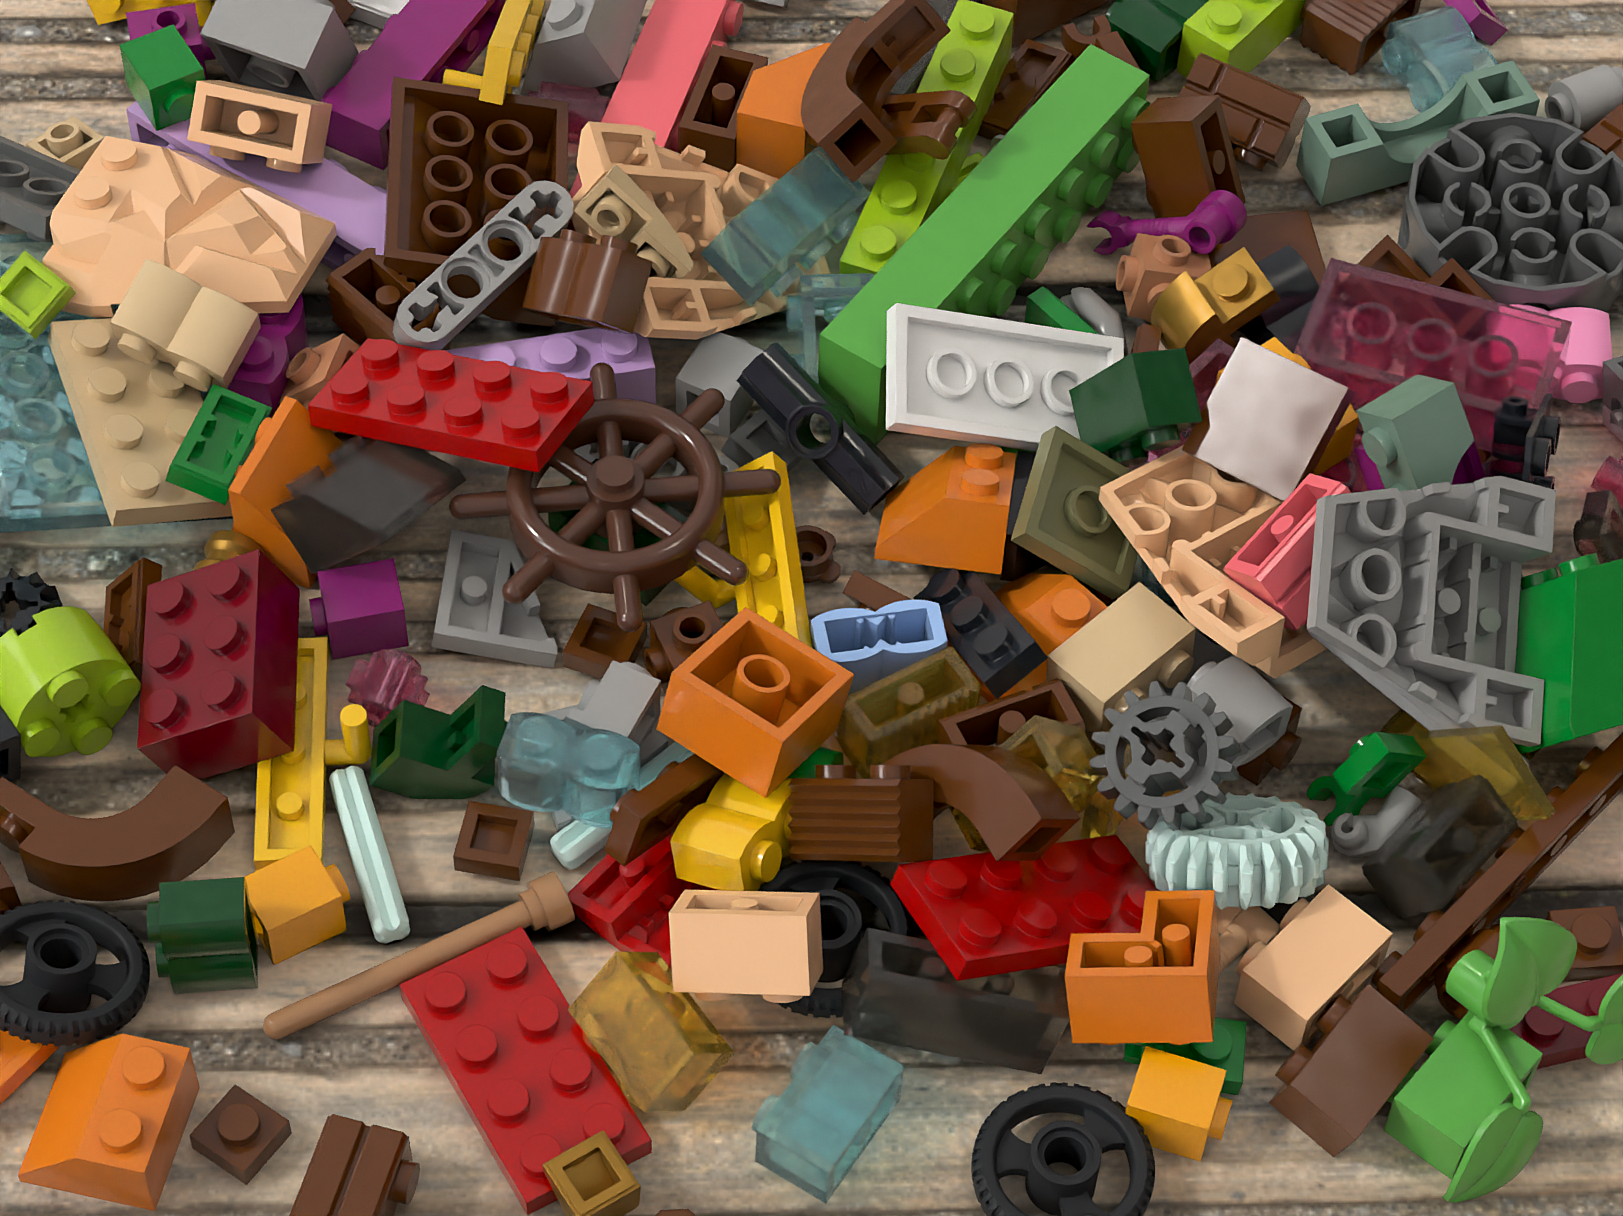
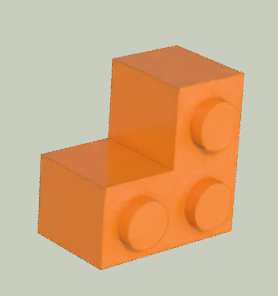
(1148, 982)

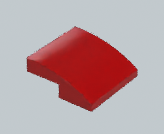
(632, 901)

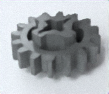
(1177, 733)

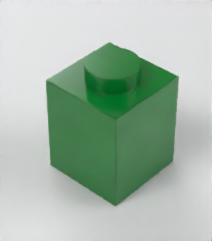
(162, 75)

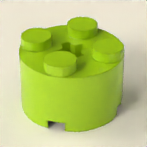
(64, 683)

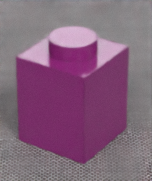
(360, 609)

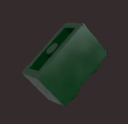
(1137, 405)

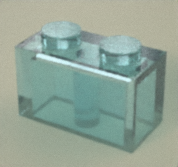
(827, 1112)

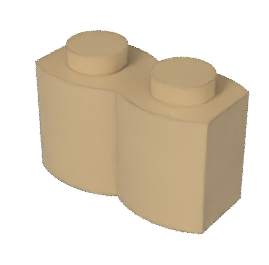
(184, 326)

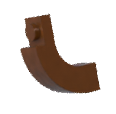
(857, 74)
(999, 791)
(119, 854)

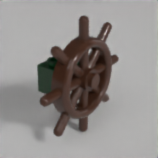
(613, 519)

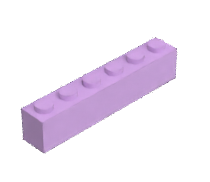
(320, 188)

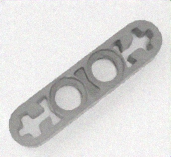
(480, 264)

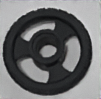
(841, 917)
(64, 973)
(1105, 1128)

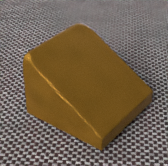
(593, 1179)

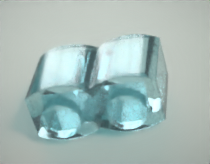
(1432, 54)
(555, 768)

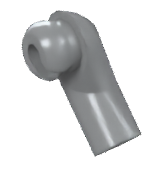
(1096, 313)
(1365, 834)

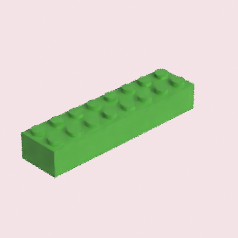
(993, 224)

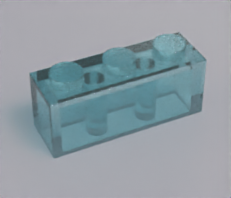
(787, 228)

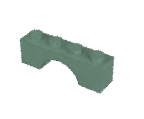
(1351, 155)
(1416, 433)

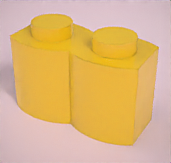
(733, 837)

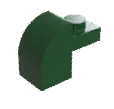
(438, 753)

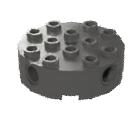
(1520, 211)

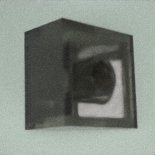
(361, 499)

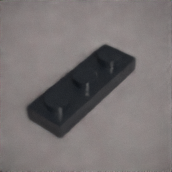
(983, 630)

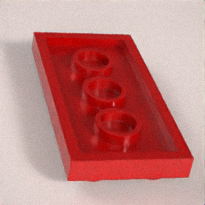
(452, 404)
(1021, 914)
(520, 1062)

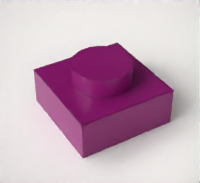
(1480, 18)

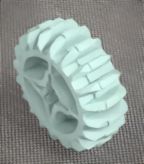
(1244, 850)

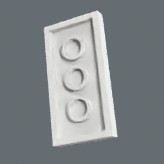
(986, 375)

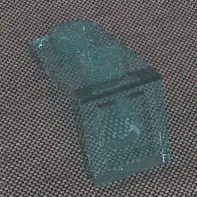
(818, 296)

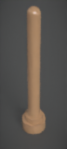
(540, 906)

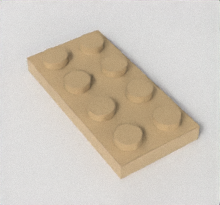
(129, 424)

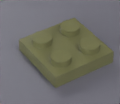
(1066, 520)

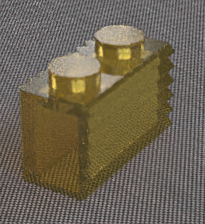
(905, 709)

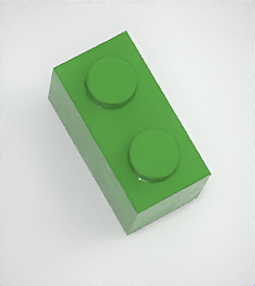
(1454, 1092)

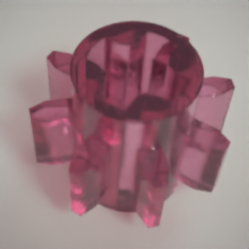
(385, 683)

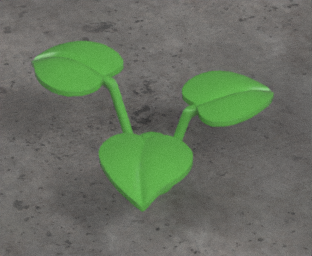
(1499, 992)

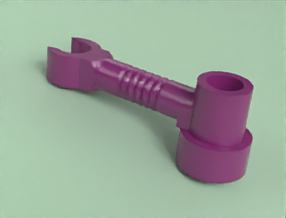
(1212, 223)

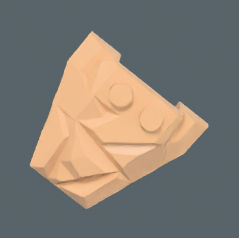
(698, 206)
(187, 215)
(1186, 528)

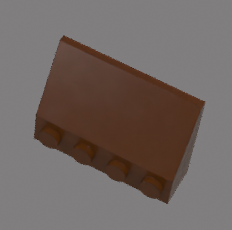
(456, 169)

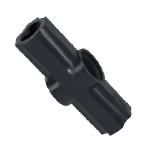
(791, 399)

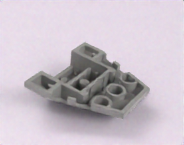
(1432, 592)

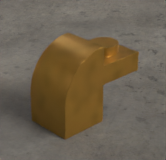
(1213, 305)

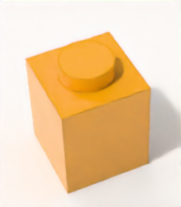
(297, 903)
(1178, 1102)

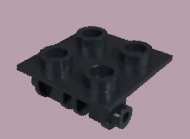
(1524, 441)

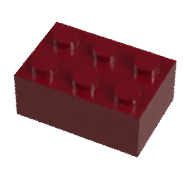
(219, 667)

